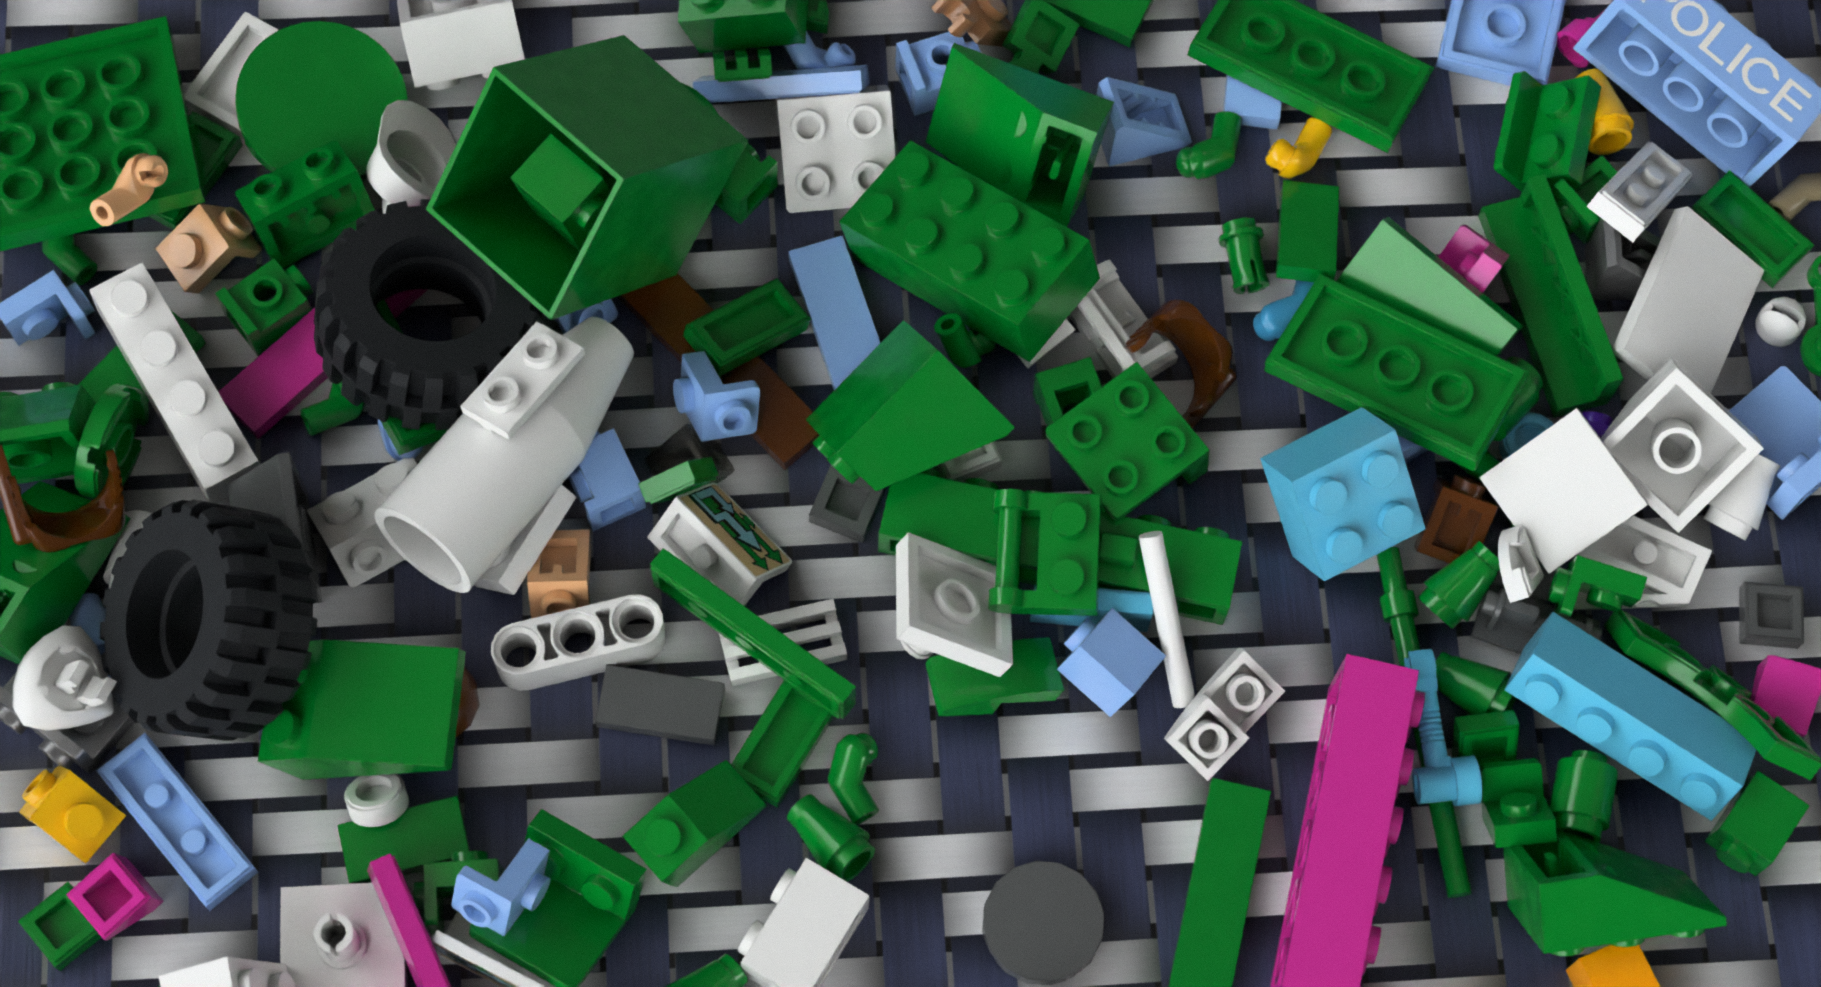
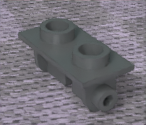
(1515, 623)

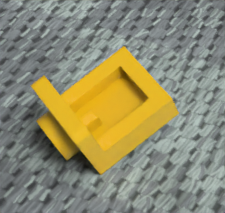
(70, 811)

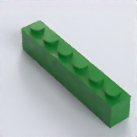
(963, 519)

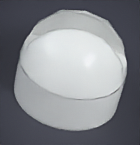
(1778, 328)

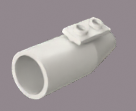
(506, 452)

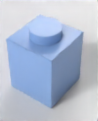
(1109, 661)

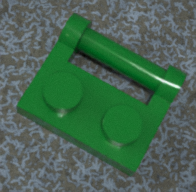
(1066, 553)

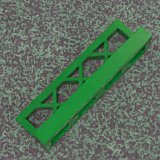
(1552, 300)

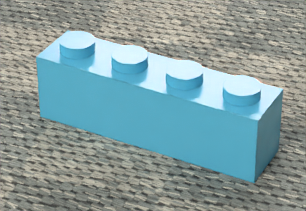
(1631, 716)

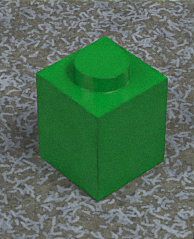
(1756, 825)

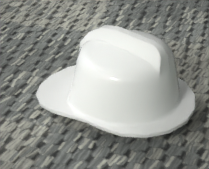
(409, 154)

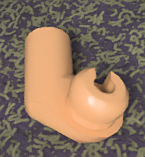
(131, 188)

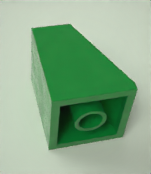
(903, 414)

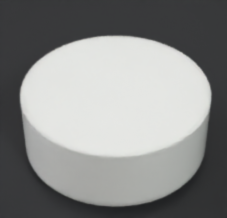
(376, 799)

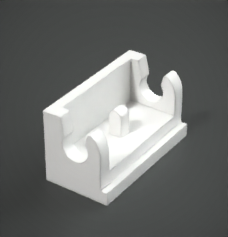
(1107, 321)

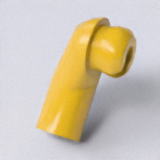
(1304, 153)

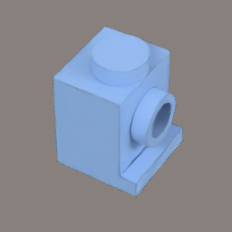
(922, 68)
(607, 481)

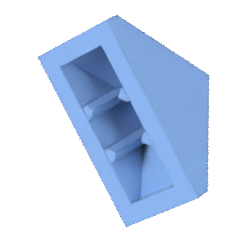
(1140, 122)

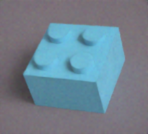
(1343, 493)

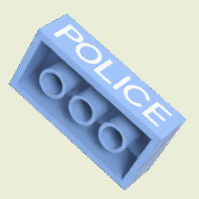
(1705, 79)

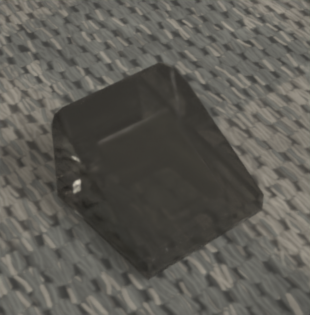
(687, 446)

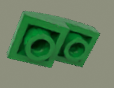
(970, 691)

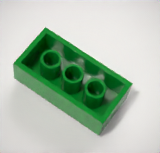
(970, 250)

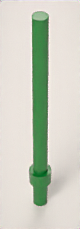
(1400, 609)

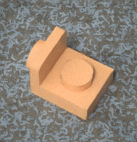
(561, 574)

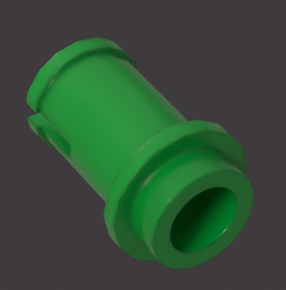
(1244, 254)

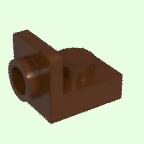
(1456, 518)

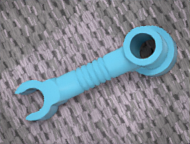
(1442, 777)

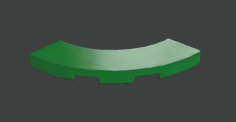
(1770, 737)

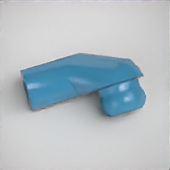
(1276, 315)

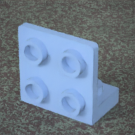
(1789, 428)

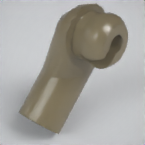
(1797, 195)

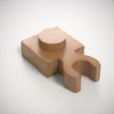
(979, 18)

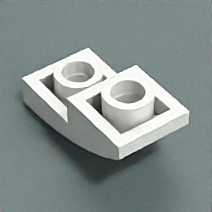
(1222, 713)

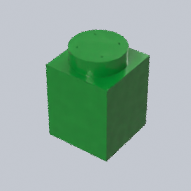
(630, 123)

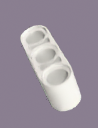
(549, 633)

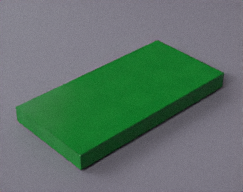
(1314, 65)
(1398, 369)

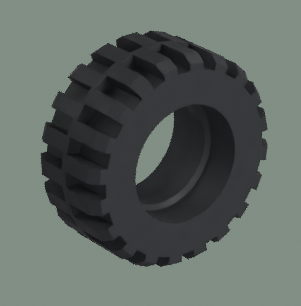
(391, 370)
(208, 620)

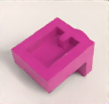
(1473, 257)

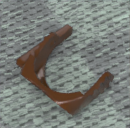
(1203, 347)
(60, 530)

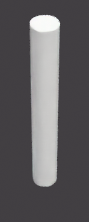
(1167, 618)

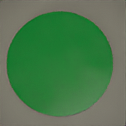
(315, 88)

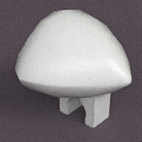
(62, 682)

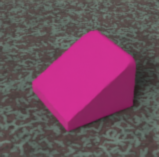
(1787, 690)
(114, 896)

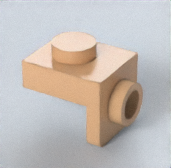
(206, 244)

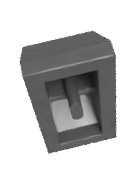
(1617, 264)

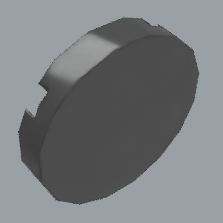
(1043, 922)

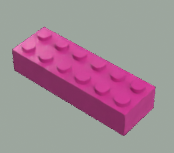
(1349, 826)

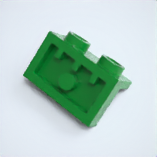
(1546, 130)
(305, 203)

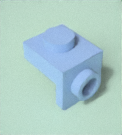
(715, 407)
(501, 902)

